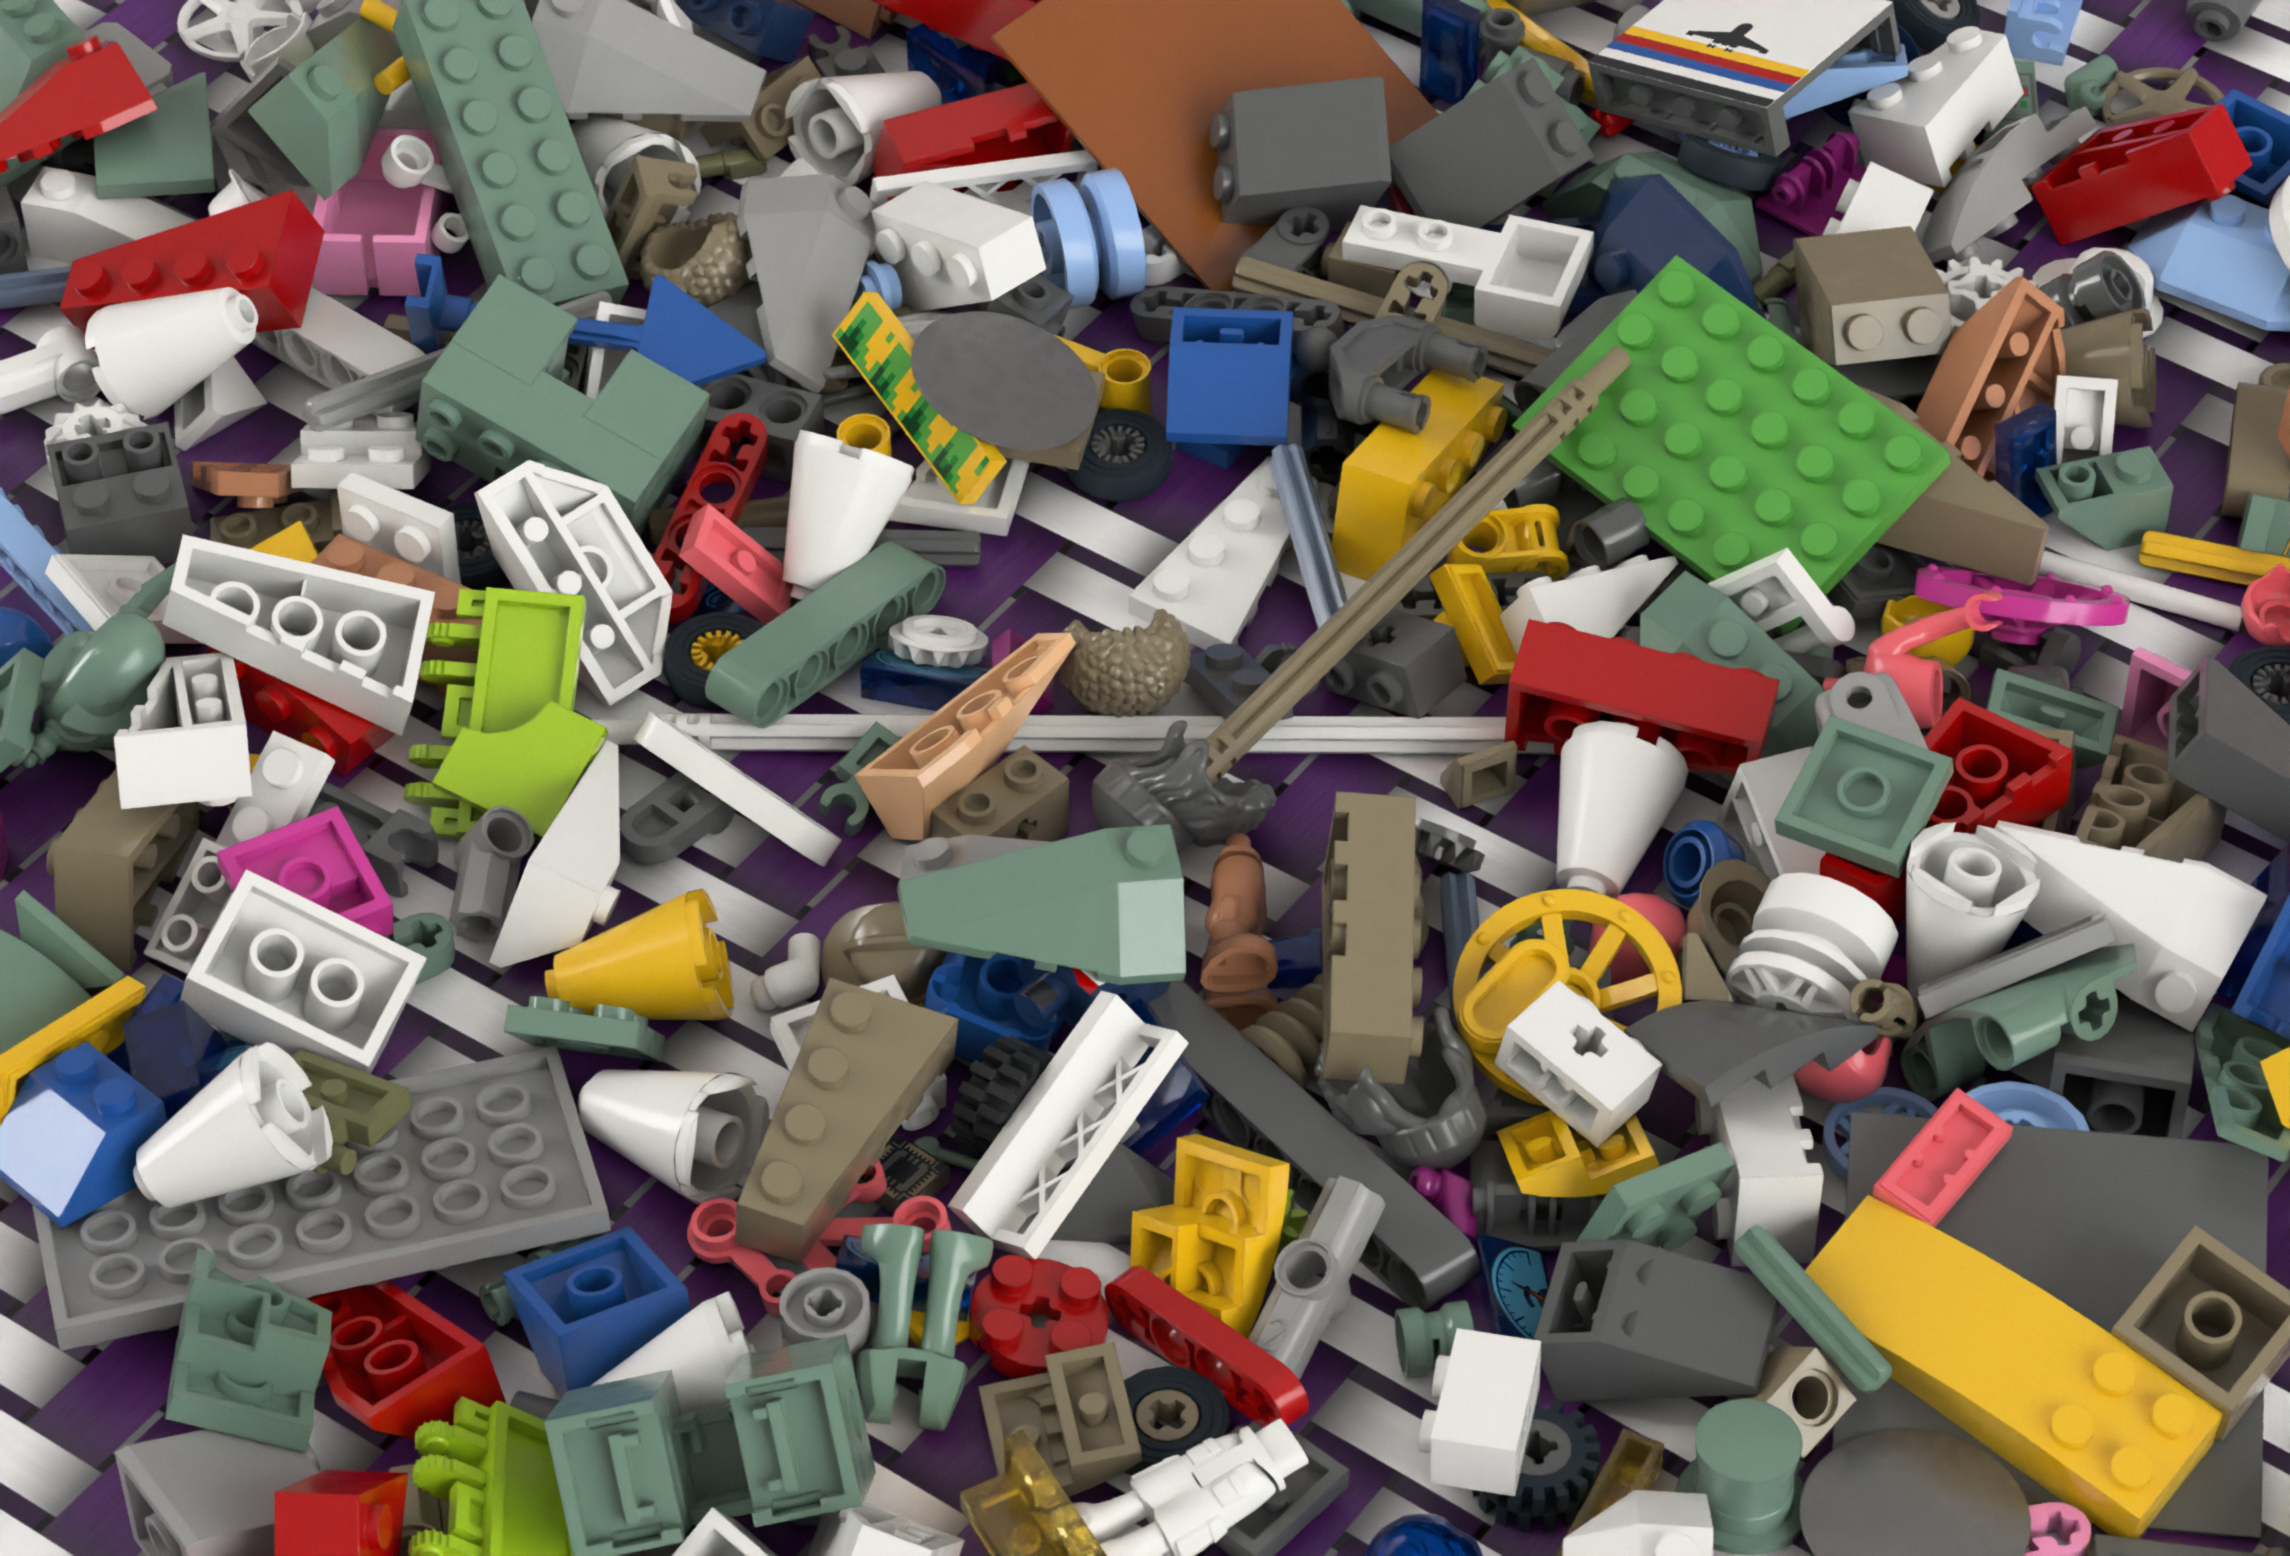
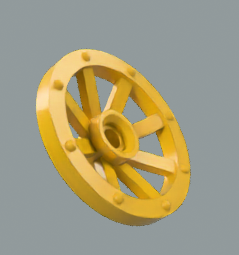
(1550, 909)

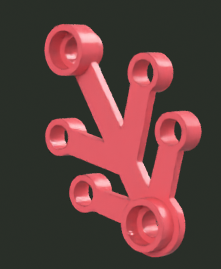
(719, 1216)

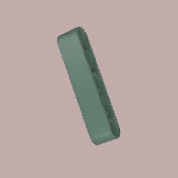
(824, 634)

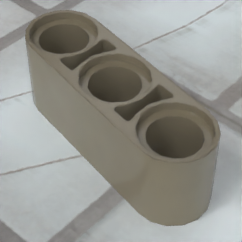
(2255, 453)

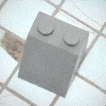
(207, 1492)

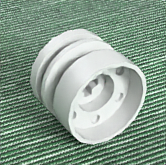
(1811, 947)

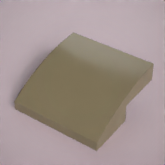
(1071, 1415)

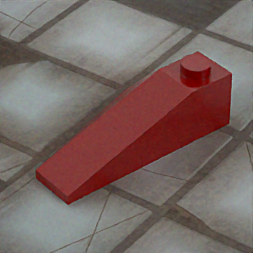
(400, 1360)

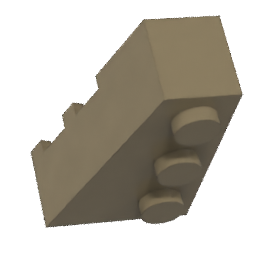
(112, 865)

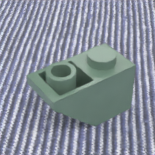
(2110, 496)

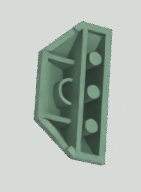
(1722, 206)
(1712, 627)

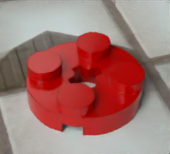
(1036, 1286)

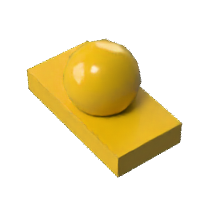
(1475, 616)

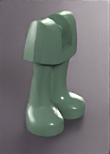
(898, 1255)

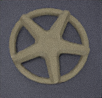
(2157, 102)

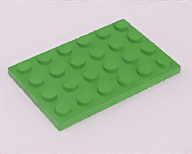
(1739, 437)

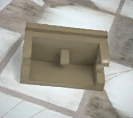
(647, 200)

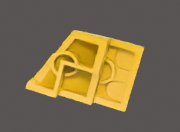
(1219, 1232)

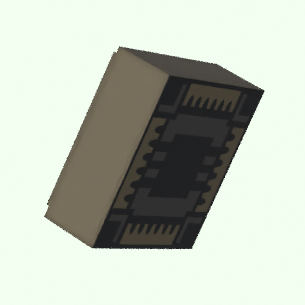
(909, 1173)

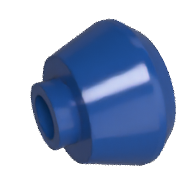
(1692, 853)

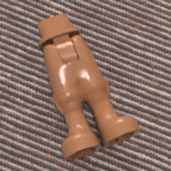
(1237, 955)

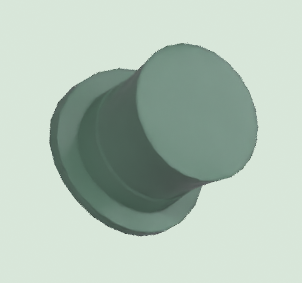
(1749, 1474)

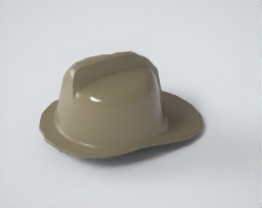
(1727, 909)
(874, 945)

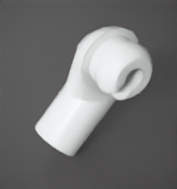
(793, 979)

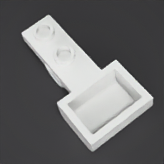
(1519, 275)

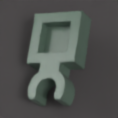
(850, 793)

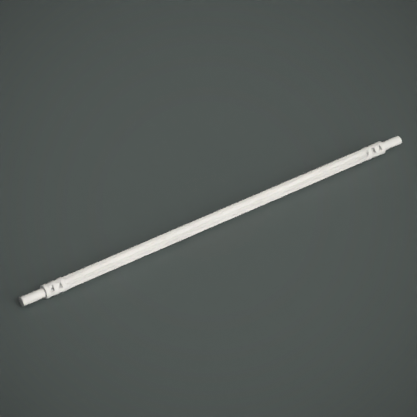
(1101, 733)

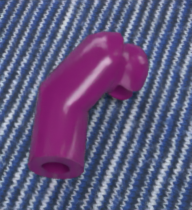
(1449, 1195)

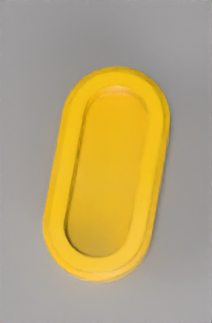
(1508, 990)

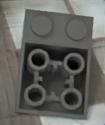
(1651, 1325)

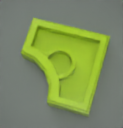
(523, 767)

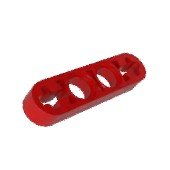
(711, 468)
(1203, 1343)

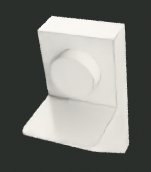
(2084, 416)

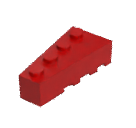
(1579, 678)

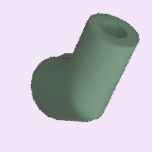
(2084, 84)

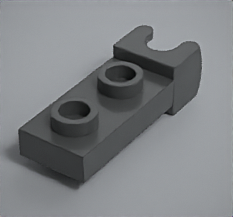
(384, 837)

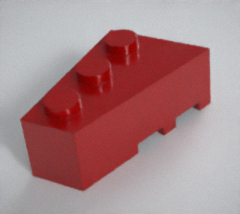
(971, 132)
(2142, 171)
(341, 1514)

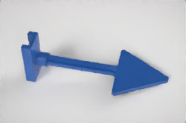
(674, 334)

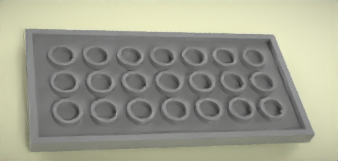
(467, 1175)

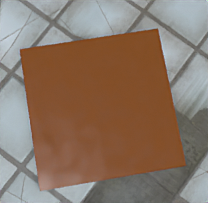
(1152, 73)

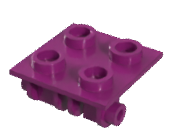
(1814, 187)

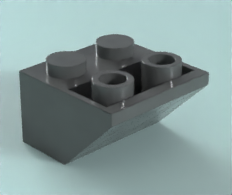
(122, 493)

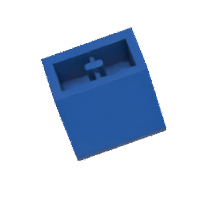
(1229, 376)

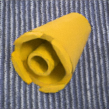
(655, 964)

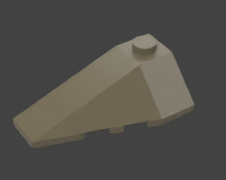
(1968, 519)

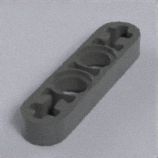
(1154, 309)

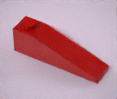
(75, 96)

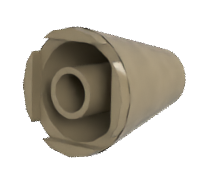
(2116, 350)

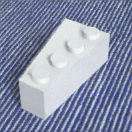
(305, 624)

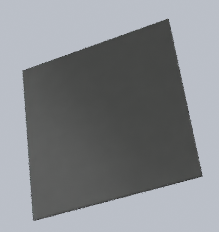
(2092, 1228)

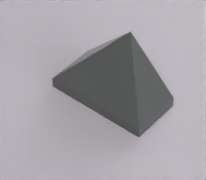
(1107, 1204)

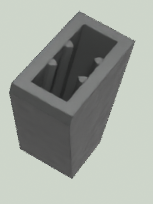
(2231, 747)

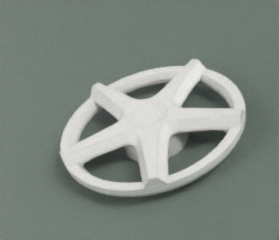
(235, 21)

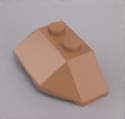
(1993, 370)

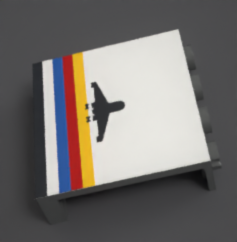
(1732, 63)

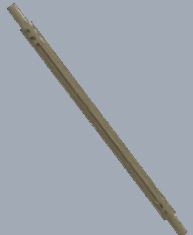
(1409, 565)

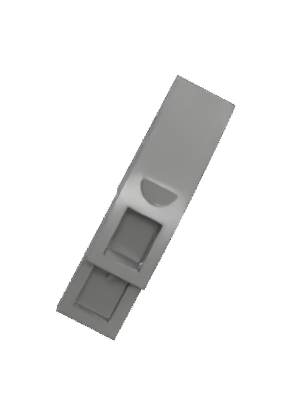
(1995, 181)

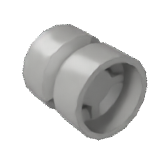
(824, 1306)

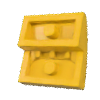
(1562, 1163)

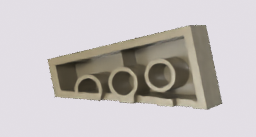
(1371, 939)

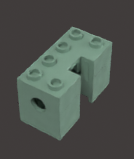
(505, 401)
(645, 1473)

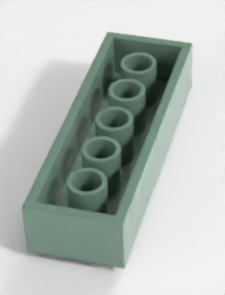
(508, 147)

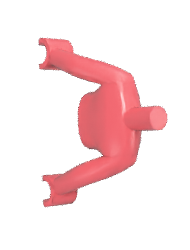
(1919, 678)

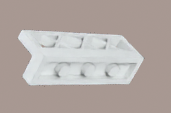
(987, 177)
(1059, 1124)

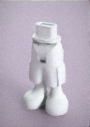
(1196, 1494)

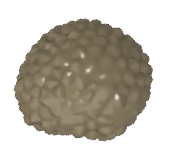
(698, 257)
(1126, 669)

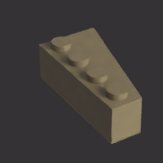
(2148, 809)
(842, 1103)

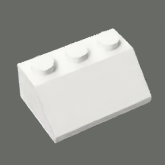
(300, 977)

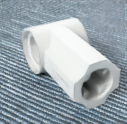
(54, 368)

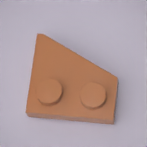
(253, 483)

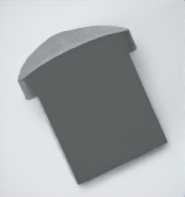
(2055, 648)

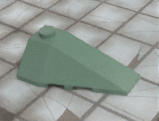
(330, 107)

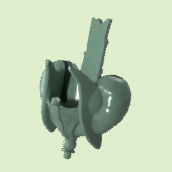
(99, 677)

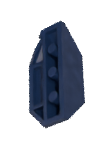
(1648, 224)

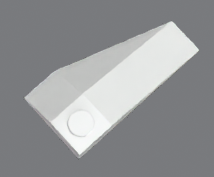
(70, 222)

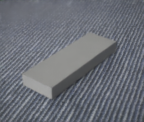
(2015, 964)

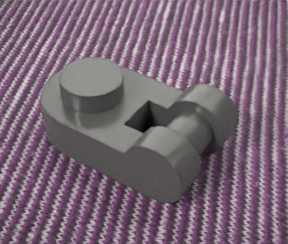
(672, 820)

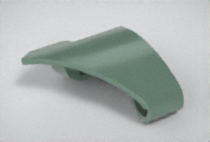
(2016, 1022)

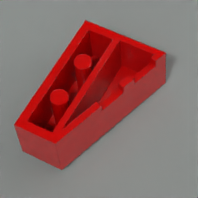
(307, 718)

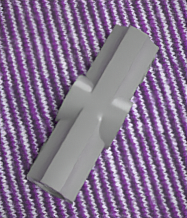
(1327, 1245)

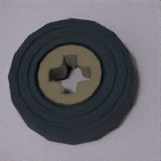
(1170, 1395)

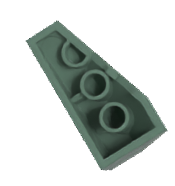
(1078, 902)
(2235, 1082)

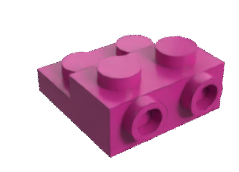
(319, 862)

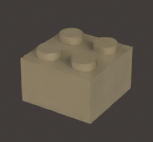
(2211, 1325)

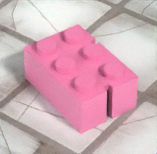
(377, 227)

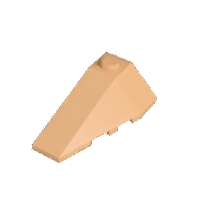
(960, 738)

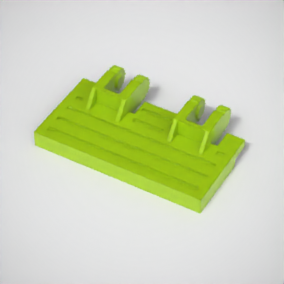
(524, 660)
(497, 1484)

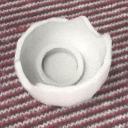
(287, 41)

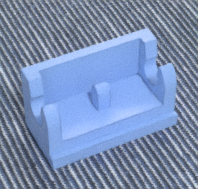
(2041, 28)

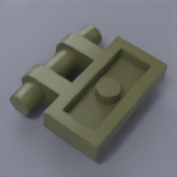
(356, 1104)

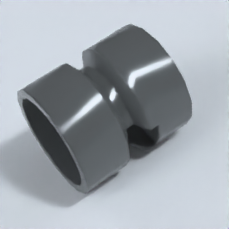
(2096, 289)

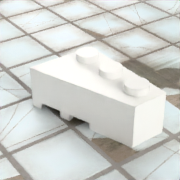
(1940, 107)
(955, 247)
(186, 738)
(1771, 1173)

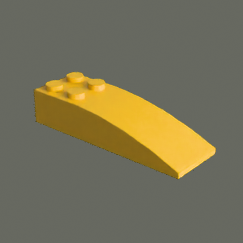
(2017, 1367)

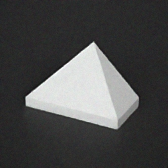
(215, 404)

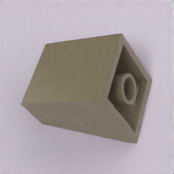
(1870, 297)

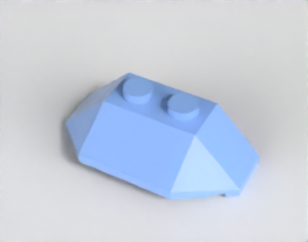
(2219, 259)

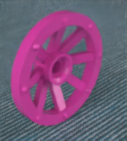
(2025, 609)

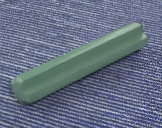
(1813, 1309)

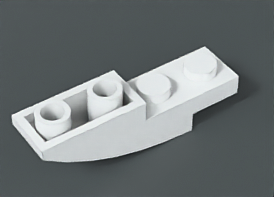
(282, 793)

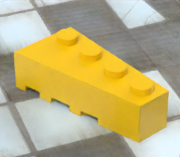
(1405, 477)

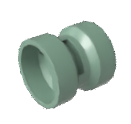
(1428, 1334)

